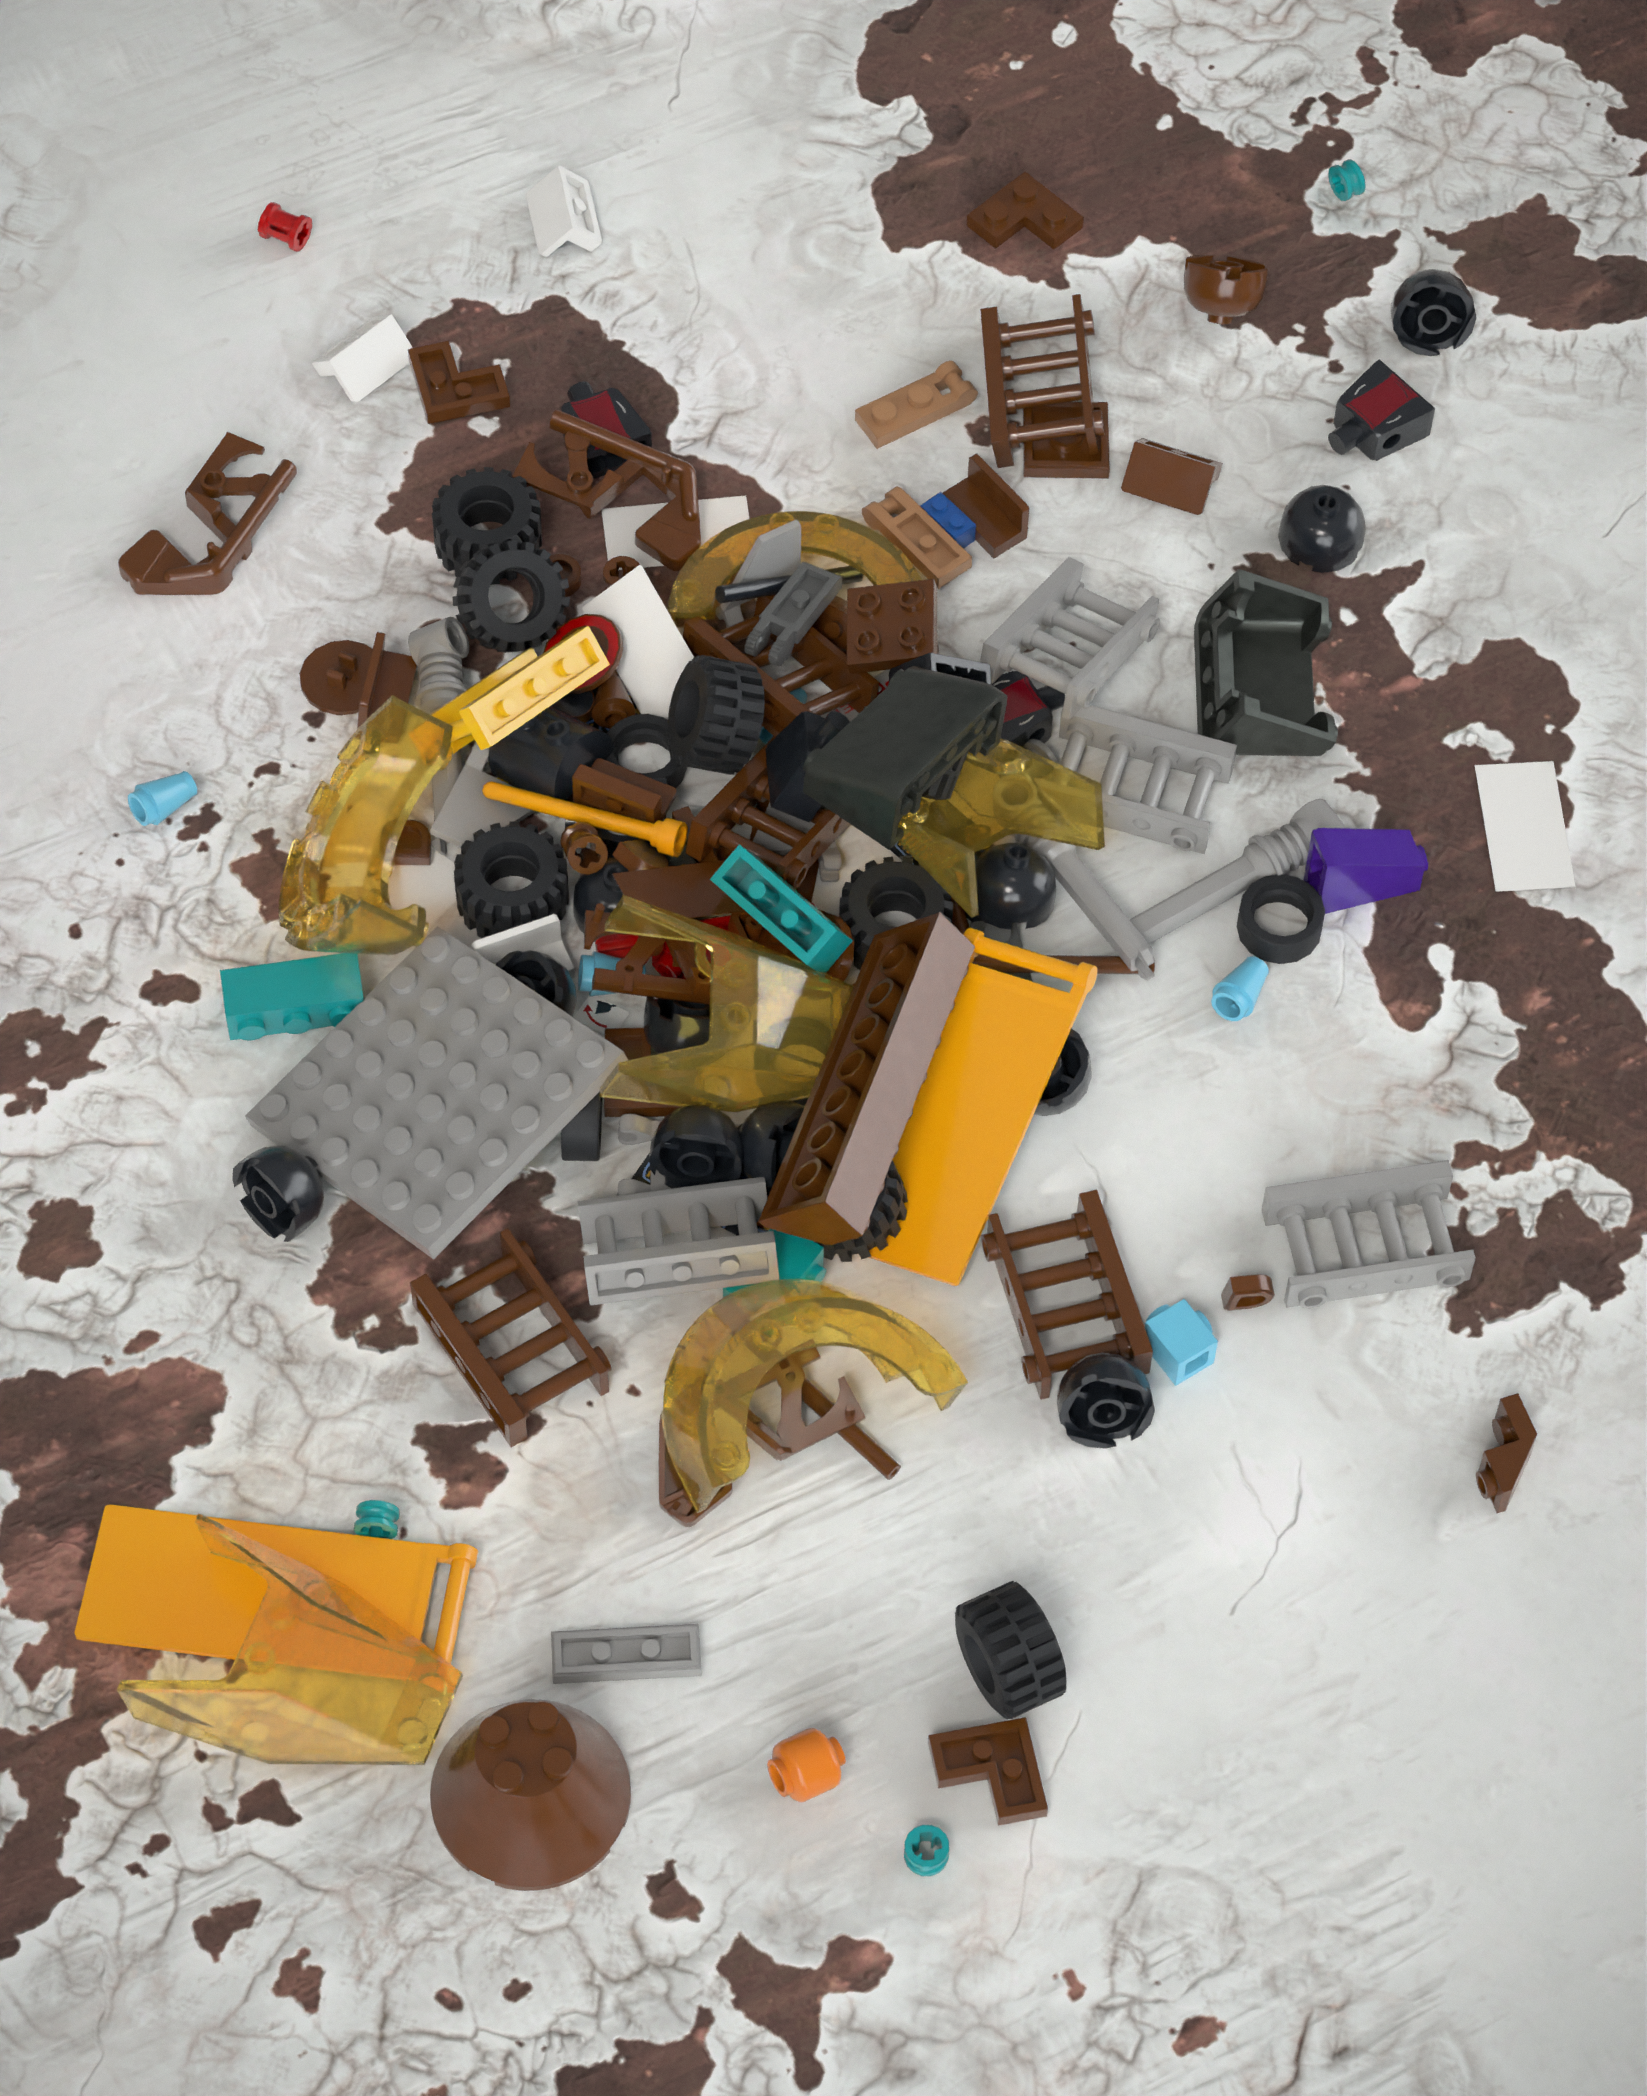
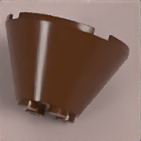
(530, 1794)

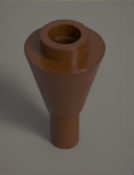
(612, 703)

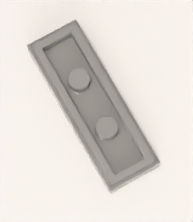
(625, 1653)

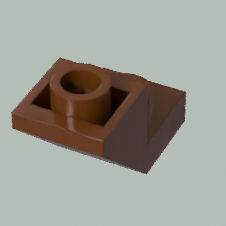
(1505, 1464)

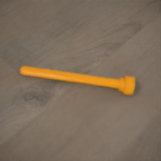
(666, 835)

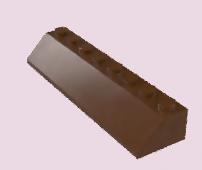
(869, 1082)

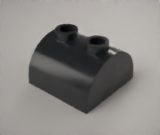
(547, 753)

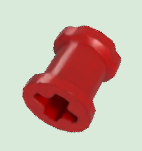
(285, 226)

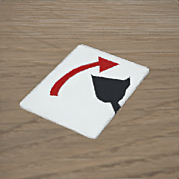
(600, 1014)

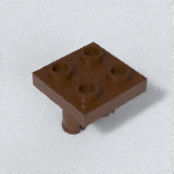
(890, 624)

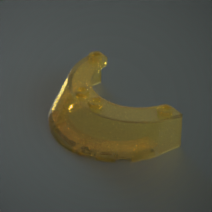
(820, 534)
(341, 868)
(753, 1331)

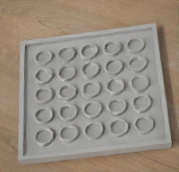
(436, 1090)

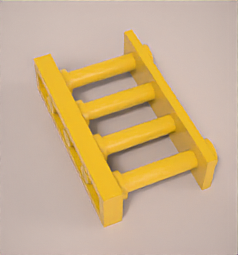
(521, 690)

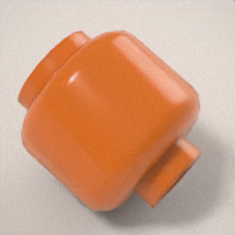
(806, 1765)

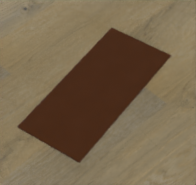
(679, 889)

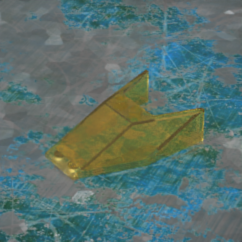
(996, 798)
(765, 1021)
(313, 1679)

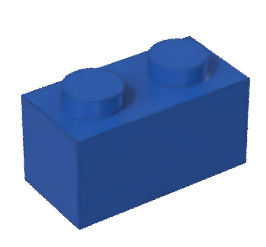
(951, 519)

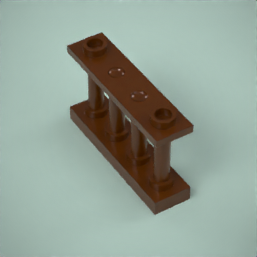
(1002, 368)
(815, 652)
(736, 806)
(1100, 1264)
(486, 1375)

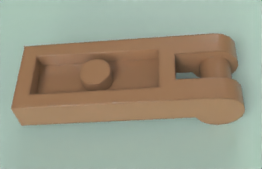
(915, 405)
(918, 536)

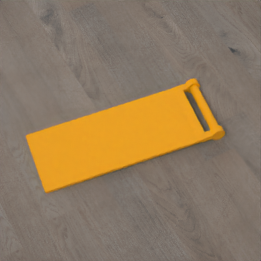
(978, 1104)
(166, 1592)

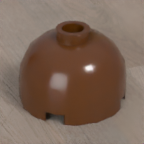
(1224, 286)

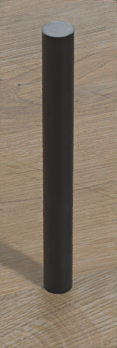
(773, 585)

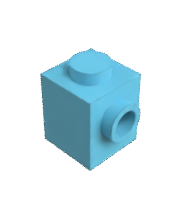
(1181, 1340)

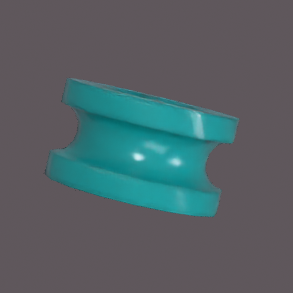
(1346, 180)
(376, 1519)
(941, 1855)

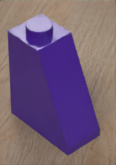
(1363, 865)

